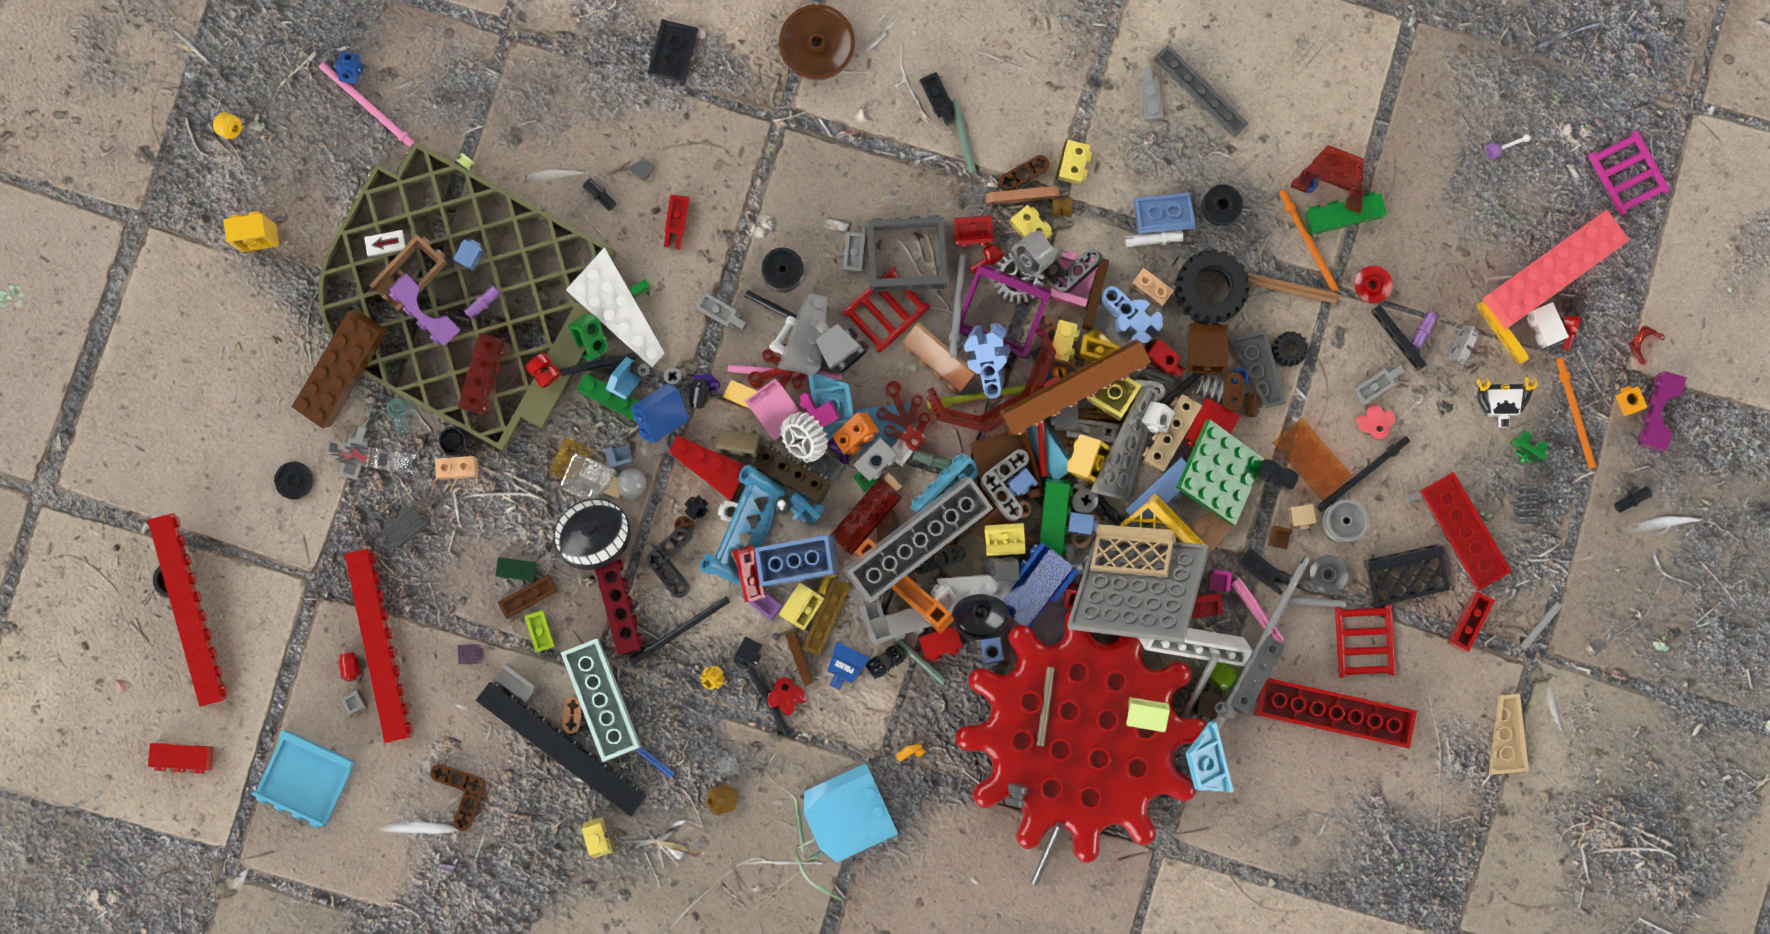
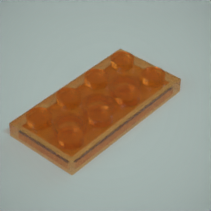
(1312, 459)

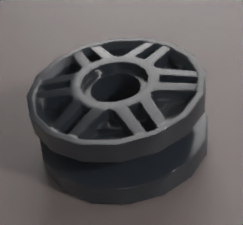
(1230, 197)

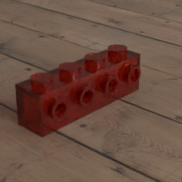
(481, 374)
(865, 516)

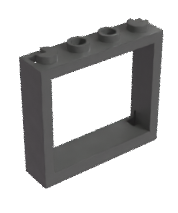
(908, 283)

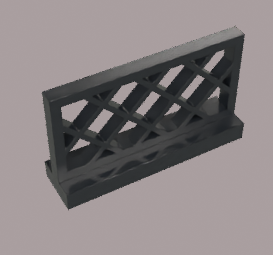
(1404, 558)

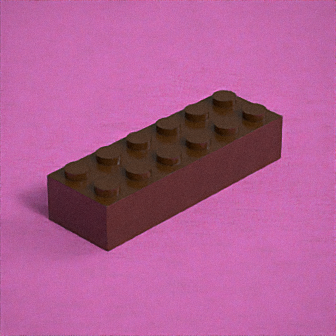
(339, 368)

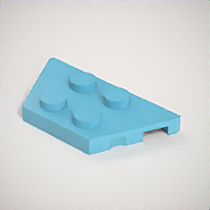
(838, 392)
(1208, 761)

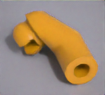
(909, 750)

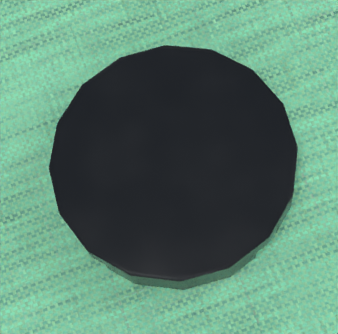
(293, 480)

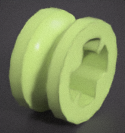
(465, 162)

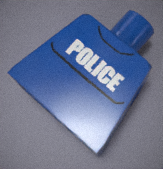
(845, 665)

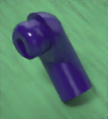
(711, 380)
(844, 458)

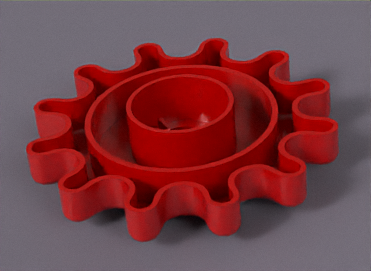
(1091, 763)

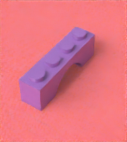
(440, 327)

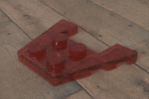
(1337, 169)

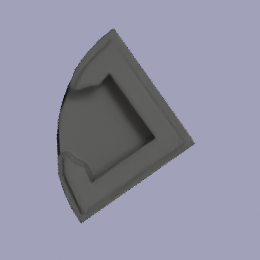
(642, 169)

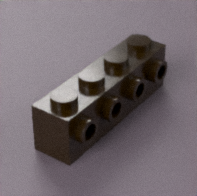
(791, 474)

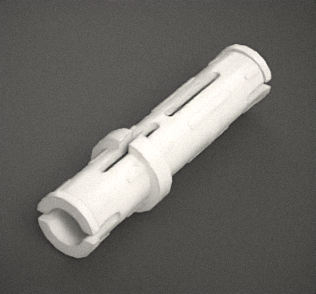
(1154, 238)

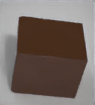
(1279, 537)

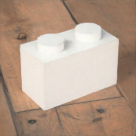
(1547, 325)

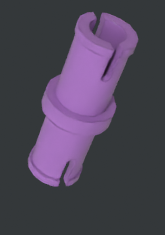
(482, 302)
(1423, 330)

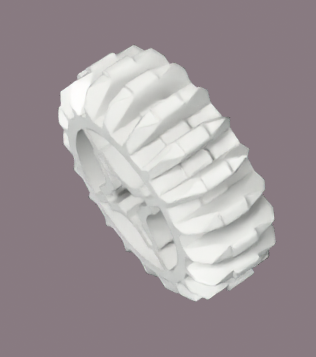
(1018, 294)
(803, 437)

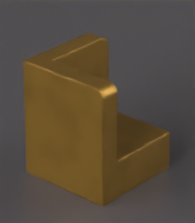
(721, 799)

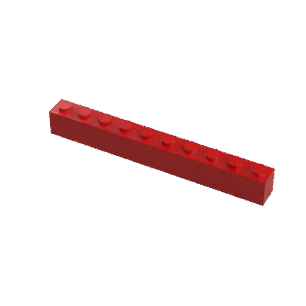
(187, 609)
(377, 645)

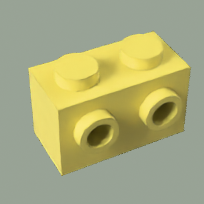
(1074, 162)
(1028, 221)
(1063, 341)
(801, 606)

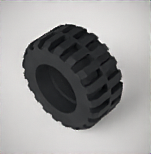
(1229, 269)

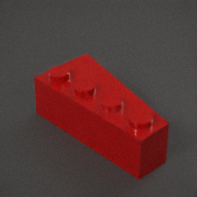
(710, 466)

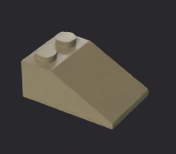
(738, 443)

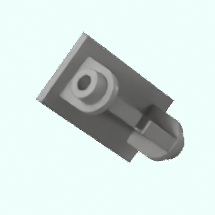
(1466, 337)

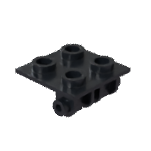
(880, 664)

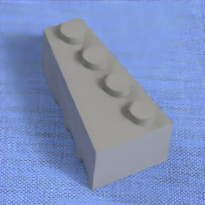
(802, 350)

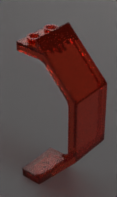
(993, 417)

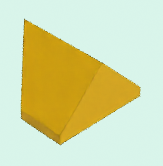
(1096, 345)

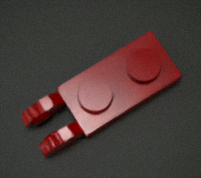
(676, 219)

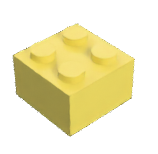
(1116, 398)

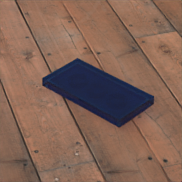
(1037, 586)

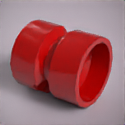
(538, 365)

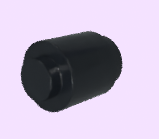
(698, 393)

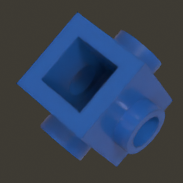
(349, 67)

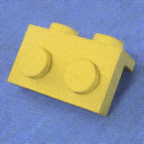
(1005, 539)

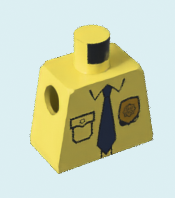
(596, 838)

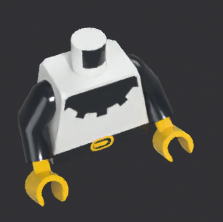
(1504, 399)

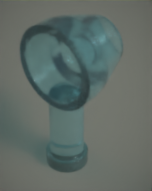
(397, 414)

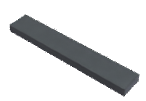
(1201, 91)

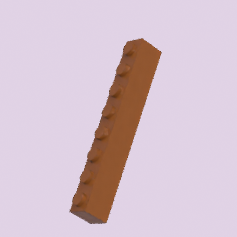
(1075, 387)

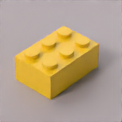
(251, 232)
(1087, 458)

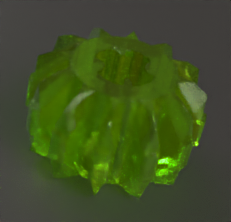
(1223, 676)

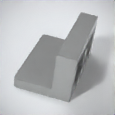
(516, 682)

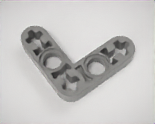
(999, 478)

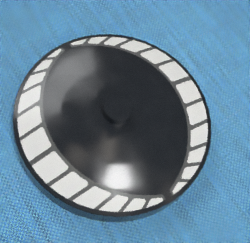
(592, 534)

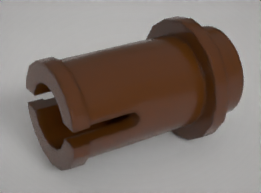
(1251, 404)

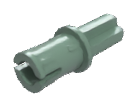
(931, 459)

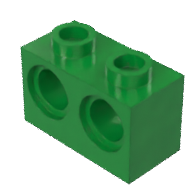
(592, 338)

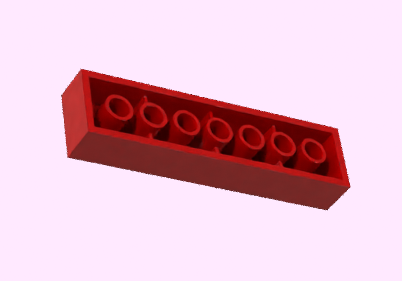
(1336, 713)

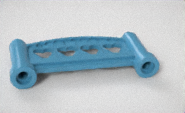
(756, 486)

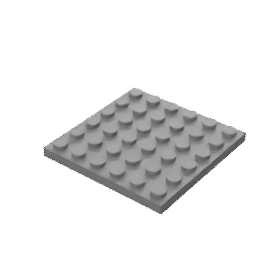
(1140, 603)

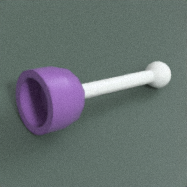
(1494, 150)

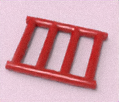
(894, 332)
(1387, 630)

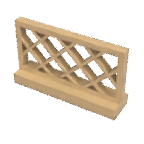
(1133, 535)

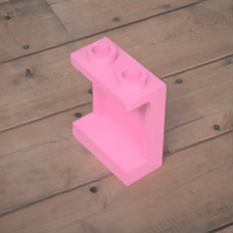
(1079, 295)
(772, 407)

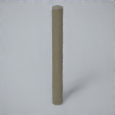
(1045, 706)

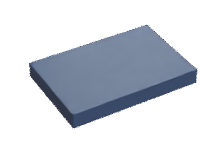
(1164, 213)

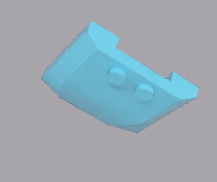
(847, 814)

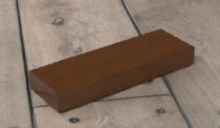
(527, 596)

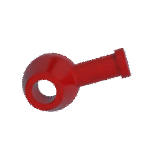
(991, 256)
(1571, 325)

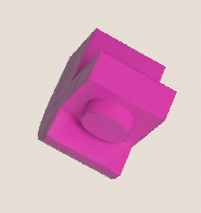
(825, 414)

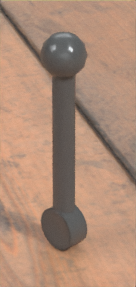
(775, 636)

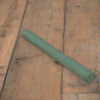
(963, 137)
(920, 660)

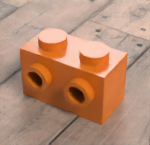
(855, 433)

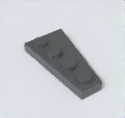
(1259, 363)

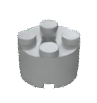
(1034, 253)

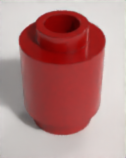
(349, 666)

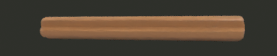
(1292, 288)

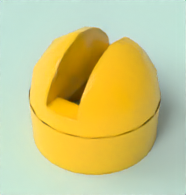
(1055, 374)

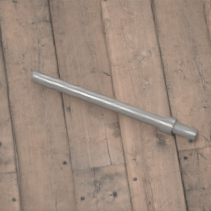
(954, 337)

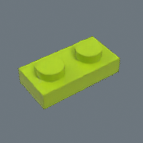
(539, 631)

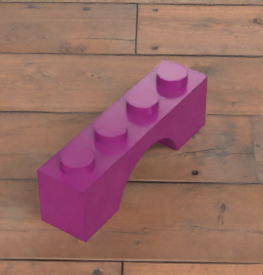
(1655, 433)

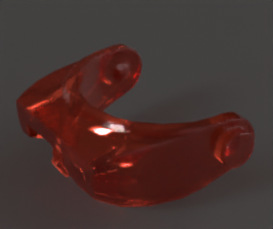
(1635, 344)

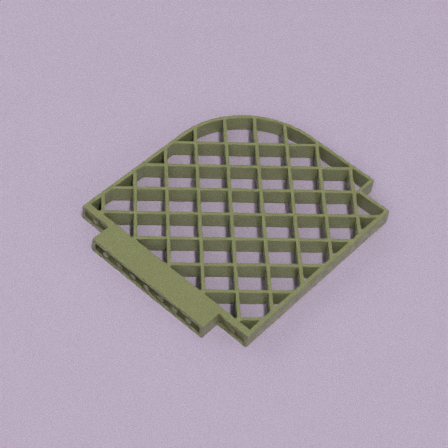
(537, 403)

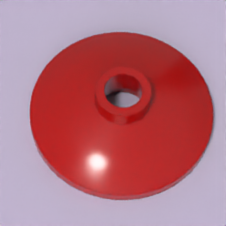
(1382, 282)

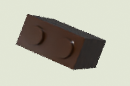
(1207, 348)

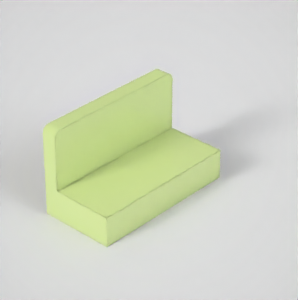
(1147, 714)

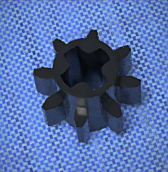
(696, 507)

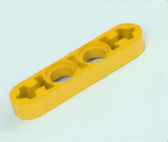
(1505, 335)

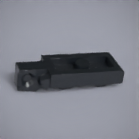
(937, 97)

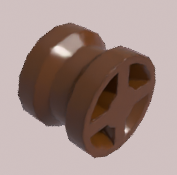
(683, 521)

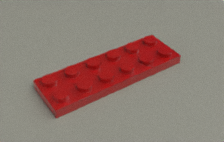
(1465, 531)

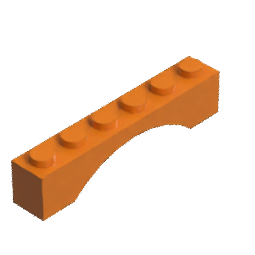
(917, 598)

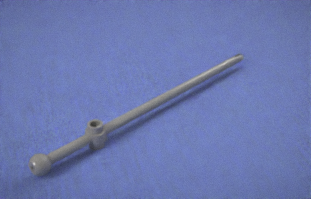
(1226, 710)

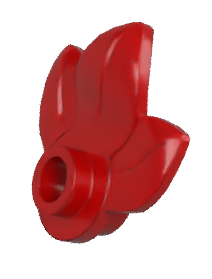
(788, 698)

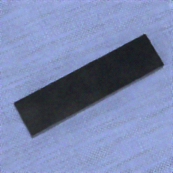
(1398, 337)

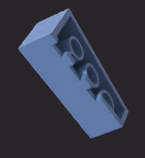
(1164, 487)

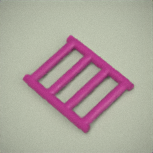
(1644, 154)

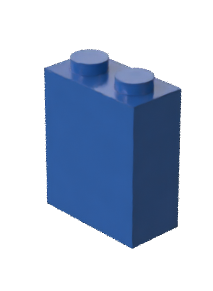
(660, 413)

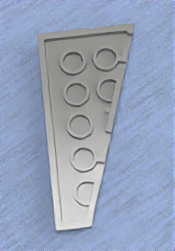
(1123, 460)

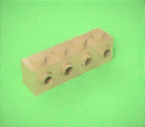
(1166, 443)

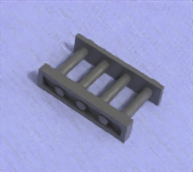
(1256, 675)

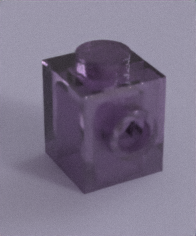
(470, 654)

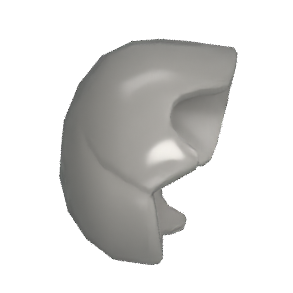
(631, 483)

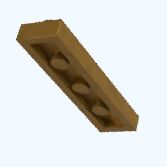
(826, 617)

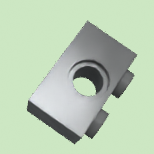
(863, 462)

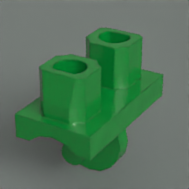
(1536, 452)

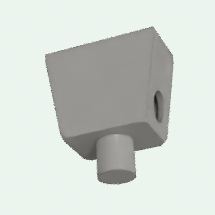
(835, 344)

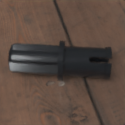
(599, 194)
(1633, 499)

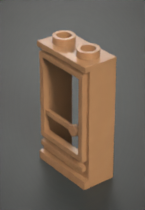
(383, 282)

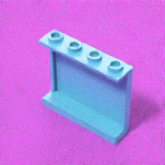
(304, 779)

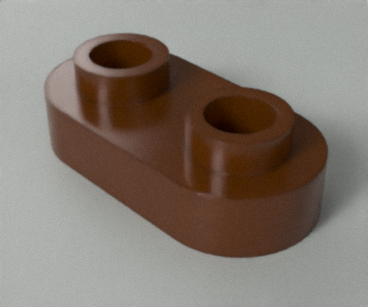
(1234, 391)

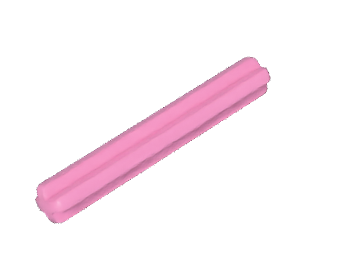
(1254, 607)

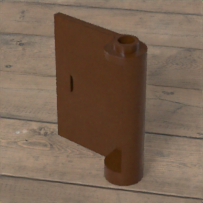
(994, 449)

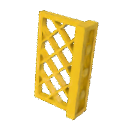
(1166, 517)

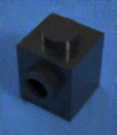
(748, 654)

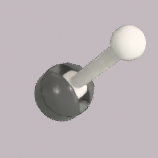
(784, 505)

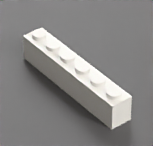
(1202, 645)

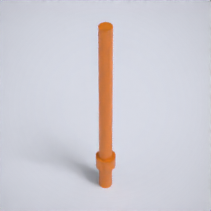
(1291, 207)
(1565, 377)

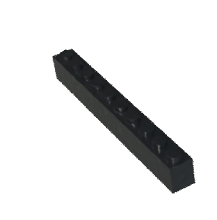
(560, 748)

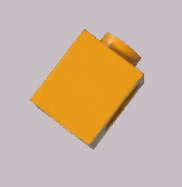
(1626, 407)

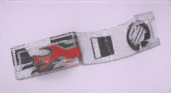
(370, 457)

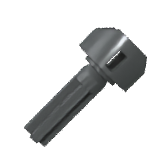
(1154, 375)

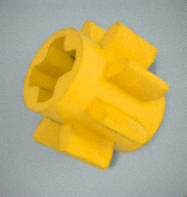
(712, 677)

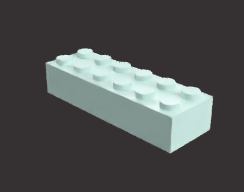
(600, 700)

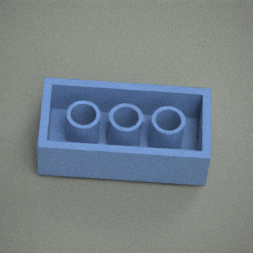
(797, 561)

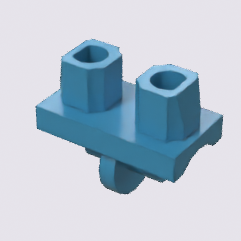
(803, 510)

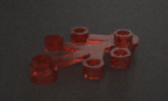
(775, 372)
(904, 419)

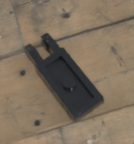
(1262, 570)

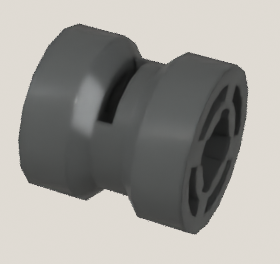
(1016, 795)

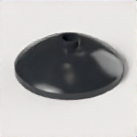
(981, 617)

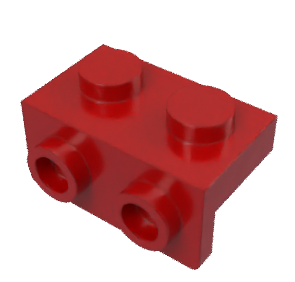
(973, 230)

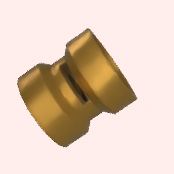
(1062, 207)

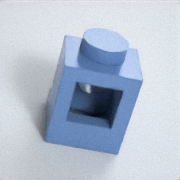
(1019, 482)

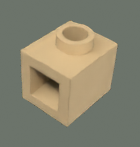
(1302, 516)

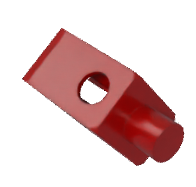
(1158, 352)

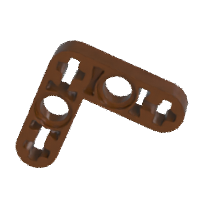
(468, 792)

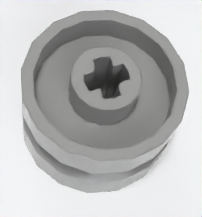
(1333, 521)

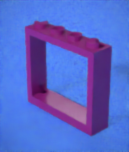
(1012, 281)

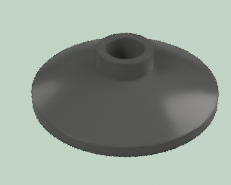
(1338, 573)

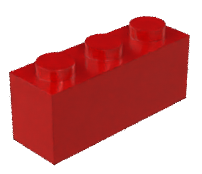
(1470, 621)
(180, 757)

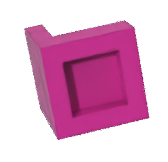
(1219, 581)

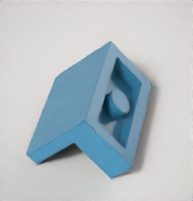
(622, 381)

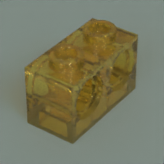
(563, 456)

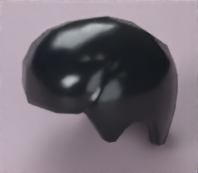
(453, 440)

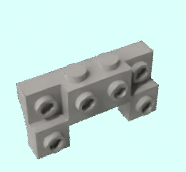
(893, 624)

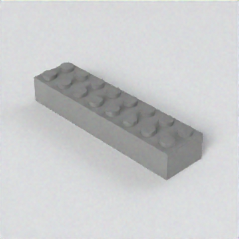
(918, 539)

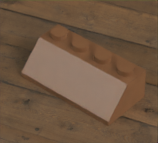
(935, 355)

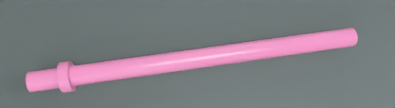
(402, 136)

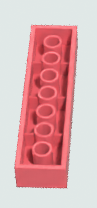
(1555, 269)

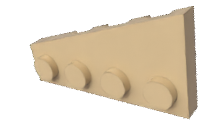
(1509, 743)

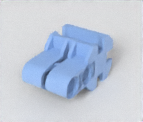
(1136, 321)
(988, 357)

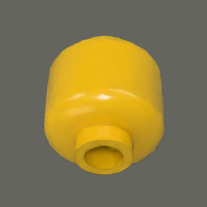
(227, 125)

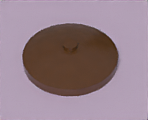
(816, 42)

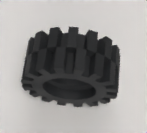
(1301, 345)

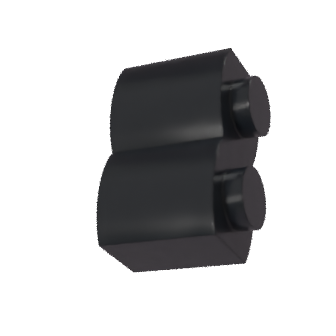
(1281, 477)

